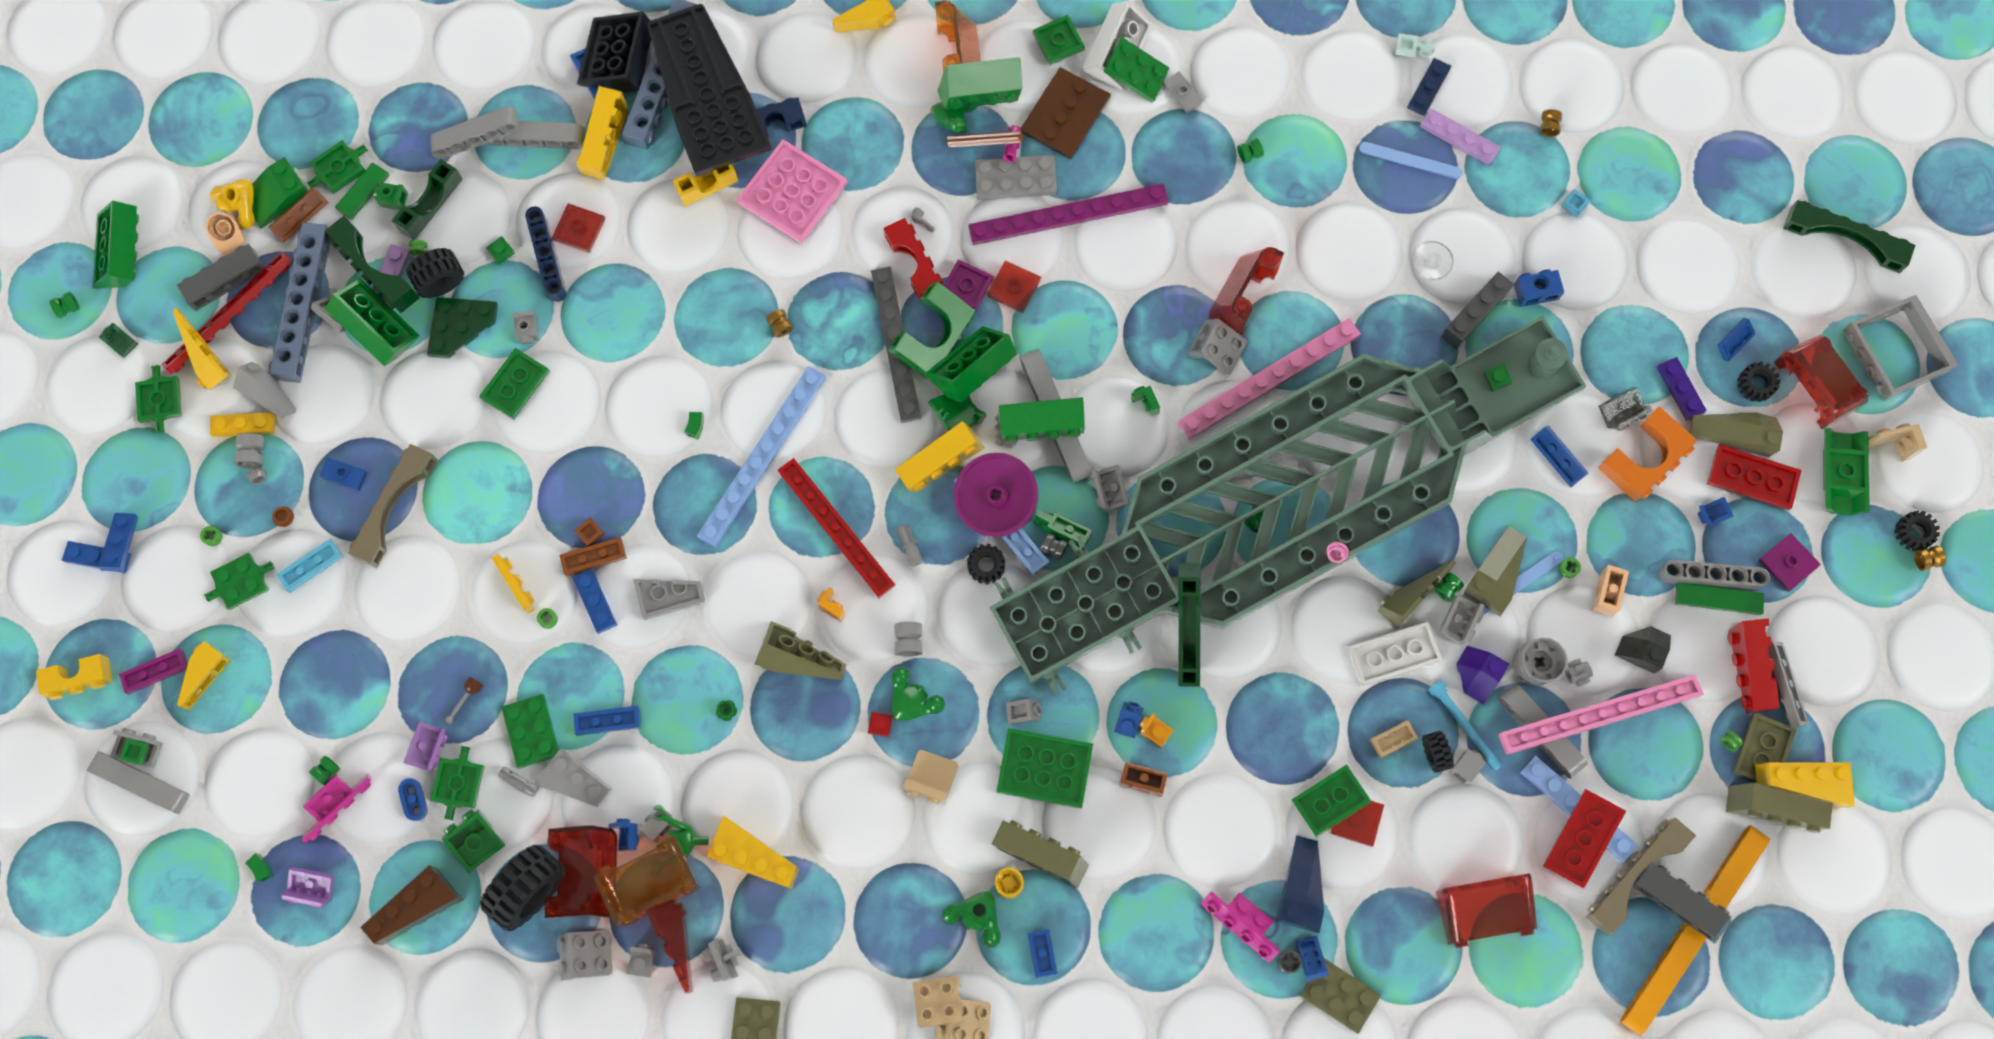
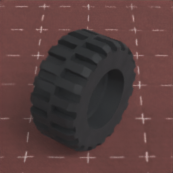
(522, 887)

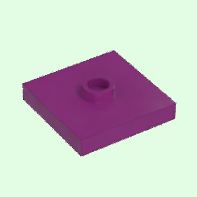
(968, 283)
(1789, 562)

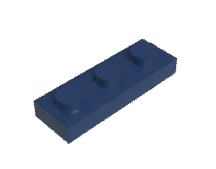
(1429, 86)

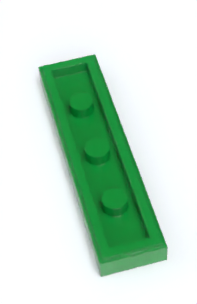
(1719, 598)

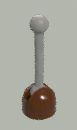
(471, 686)

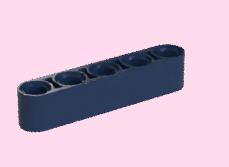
(547, 262)

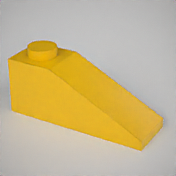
(865, 16)
(201, 671)

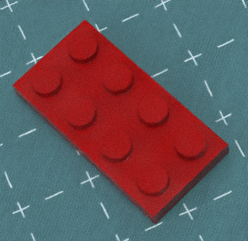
(1754, 477)
(1584, 838)

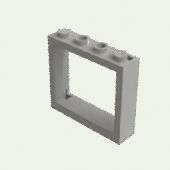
(1927, 333)

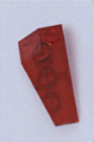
(671, 926)

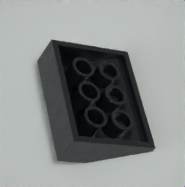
(618, 52)

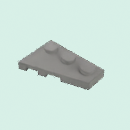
(665, 597)
(573, 779)

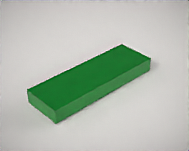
(361, 191)

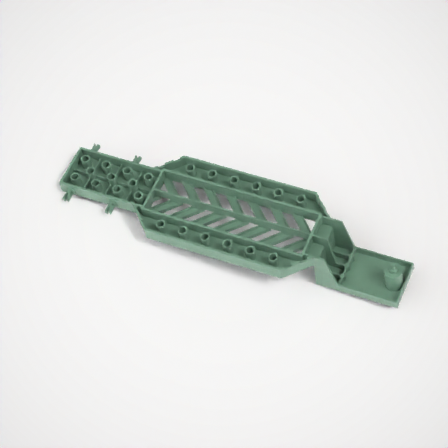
(1128, 584)

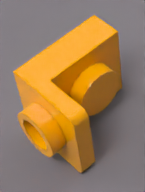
(831, 608)
(1155, 730)

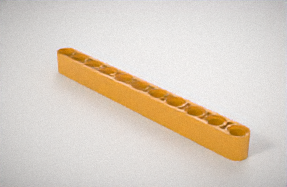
(1687, 940)

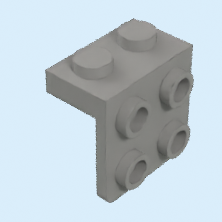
(584, 954)

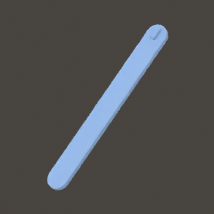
(1410, 160)
(1535, 572)

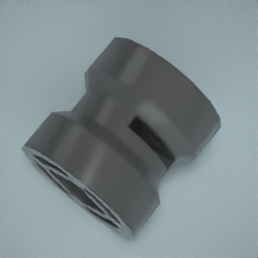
(1056, 548)
(1292, 961)

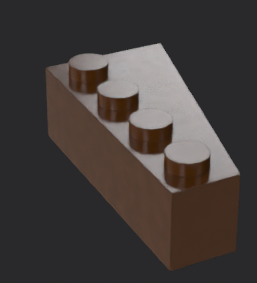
(413, 905)

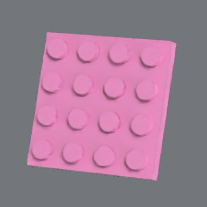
(792, 191)

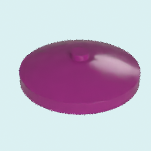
(996, 494)

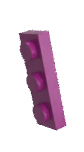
(153, 671)

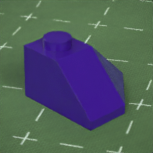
(1480, 672)

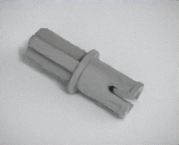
(910, 545)

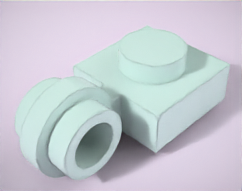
(1409, 44)

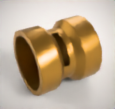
(1551, 120)
(779, 323)
(1927, 558)

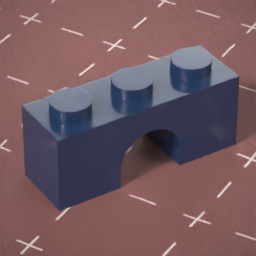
(788, 112)

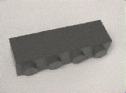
(221, 277)
(1477, 310)
(1683, 902)

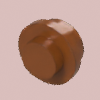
(283, 516)

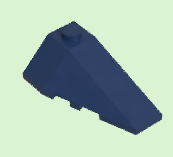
(1302, 892)

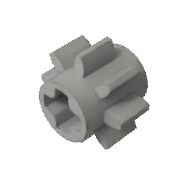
(1578, 672)

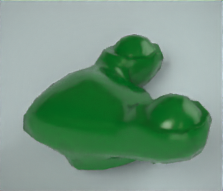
(951, 119)
(911, 700)
(977, 913)

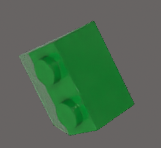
(276, 192)

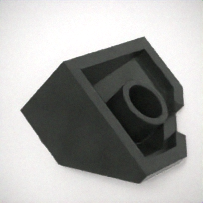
(1645, 648)

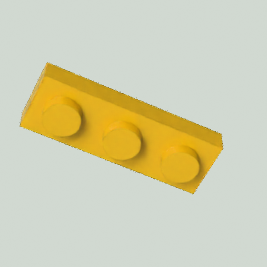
(235, 424)
(514, 582)

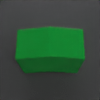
(695, 425)
(259, 867)

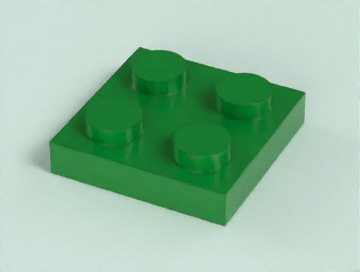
(1058, 40)

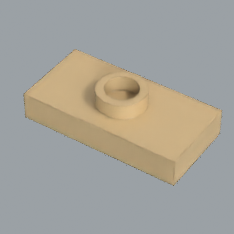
(1394, 739)

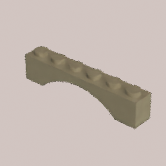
(371, 544)
(1612, 908)

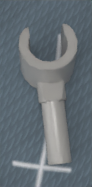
(916, 217)

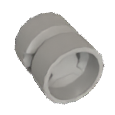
(249, 449)
(908, 636)

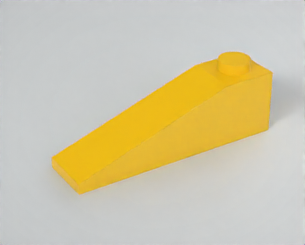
(204, 361)

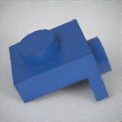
(1715, 512)
(1129, 719)
(627, 834)

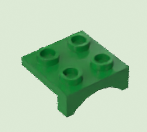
(953, 412)

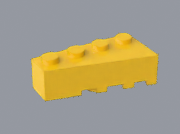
(602, 133)
(940, 457)
(1817, 780)
(748, 854)

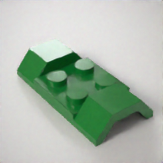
(1846, 472)

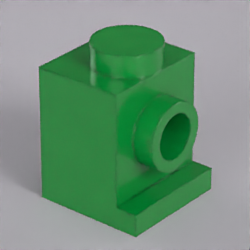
(394, 200)

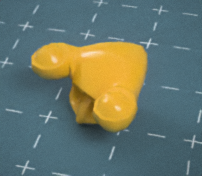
(236, 197)

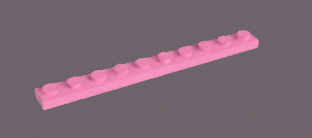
(1269, 378)
(1600, 714)

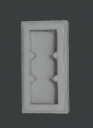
(1183, 92)

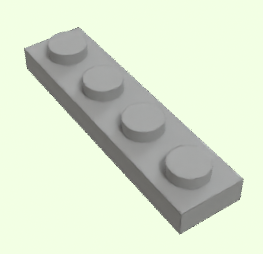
(1788, 689)

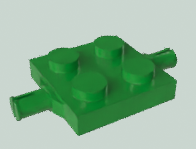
(337, 166)
(158, 399)
(239, 581)
(457, 783)

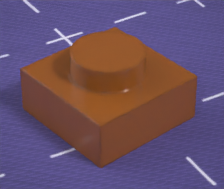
(589, 532)

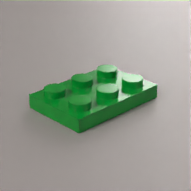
(1136, 69)
(514, 383)
(530, 731)
(1331, 800)

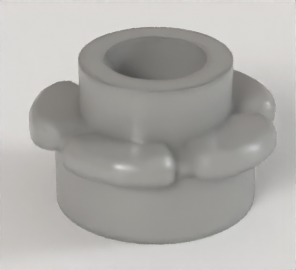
(257, 475)

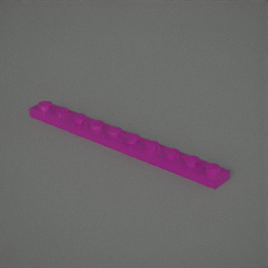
(1068, 214)

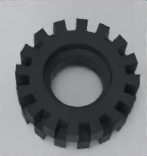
(1751, 390)
(1928, 526)
(986, 551)
(1438, 751)

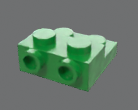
(472, 840)

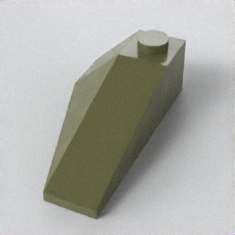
(1742, 431)
(1498, 574)
(1405, 600)
(789, 654)

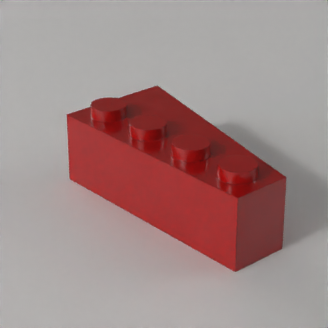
(1754, 665)

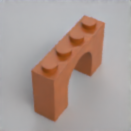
(1674, 444)

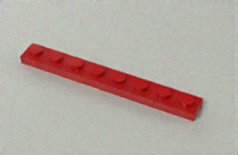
(233, 307)
(836, 528)

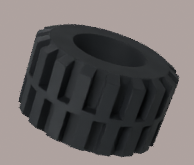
(435, 272)

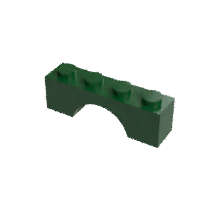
(441, 183)

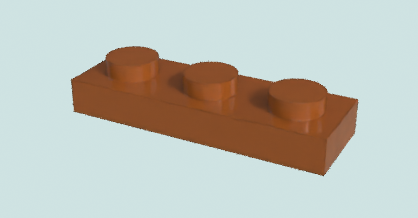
(299, 212)
(593, 556)

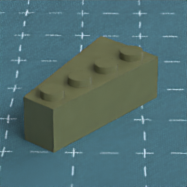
(1779, 806)
(1040, 852)

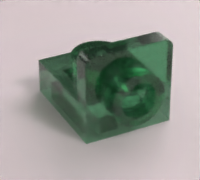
(118, 340)

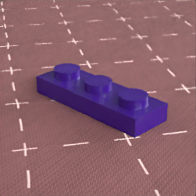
(1681, 388)

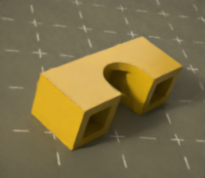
(696, 188)
(92, 673)

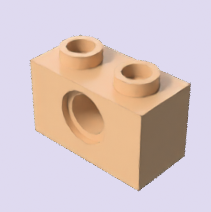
(1610, 590)

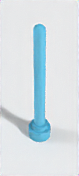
(1439, 691)

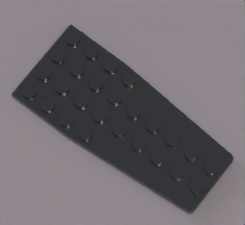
(705, 91)

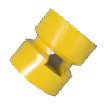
(1009, 883)

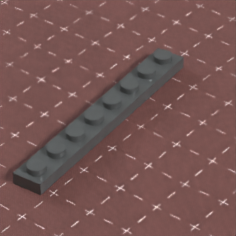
(892, 326)

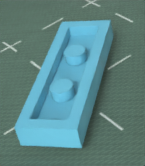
(309, 565)

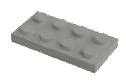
(1019, 178)

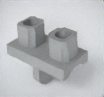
(724, 958)

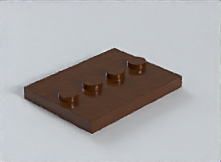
(1065, 113)

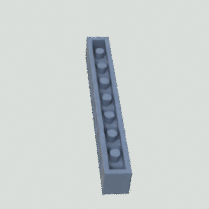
(645, 98)
(301, 330)

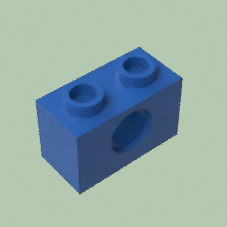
(1529, 295)

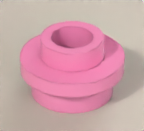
(1335, 556)

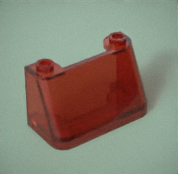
(1230, 304)
(1824, 378)
(582, 853)
(1488, 909)

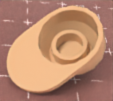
(224, 232)

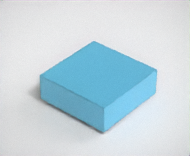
(1575, 202)

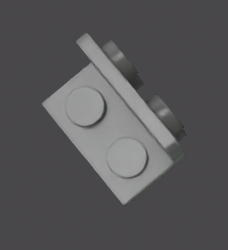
(1218, 345)

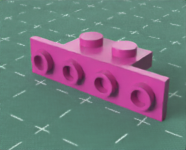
(329, 801)
(1245, 921)

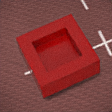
(880, 724)

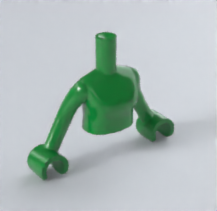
(684, 832)

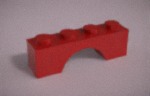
(902, 239)

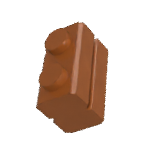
(1143, 779)

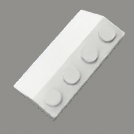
(1121, 21)

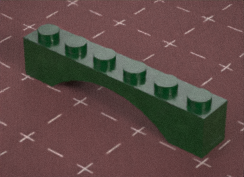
(1888, 250)
(393, 287)
(1189, 624)

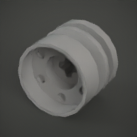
(1551, 662)

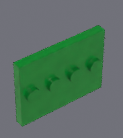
(1044, 768)

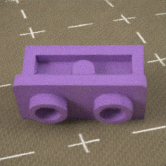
(425, 746)
(308, 887)

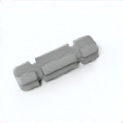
(518, 781)

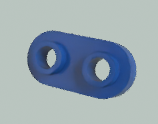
(411, 801)

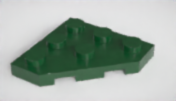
(458, 323)

